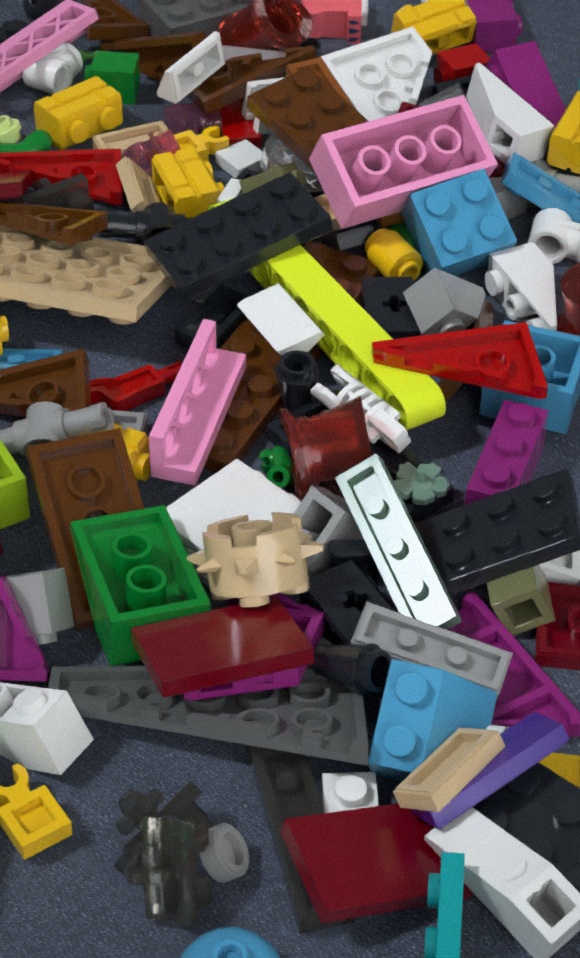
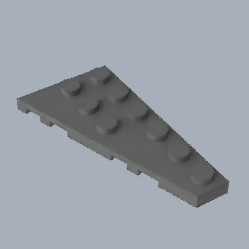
(304, 719)

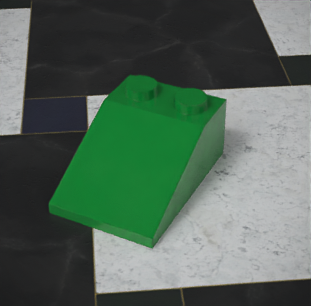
(134, 575)

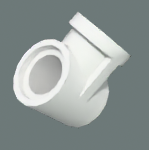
(54, 70)
(556, 235)

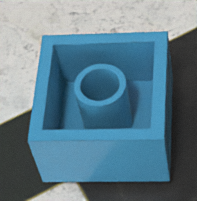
(458, 223)
(561, 367)

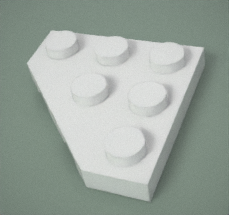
(381, 72)

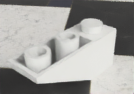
(506, 118)
(523, 285)
(40, 728)
(512, 882)

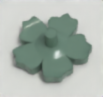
(421, 483)

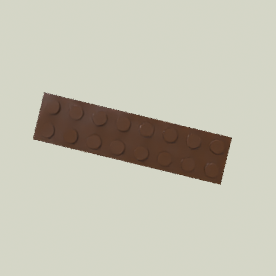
(258, 392)

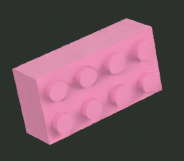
(380, 162)

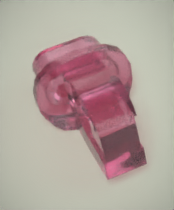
(195, 118)
(144, 151)

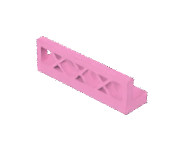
(35, 41)
(195, 408)

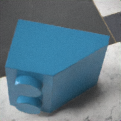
(420, 713)

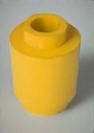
(393, 254)

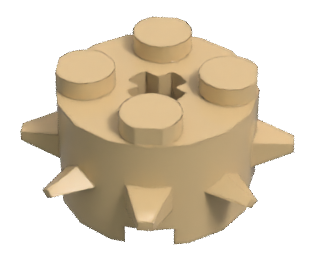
(255, 558)

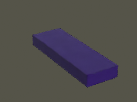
(525, 746)

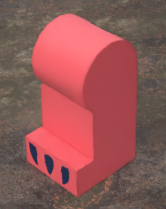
(335, 19)

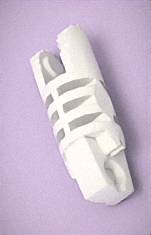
(379, 415)

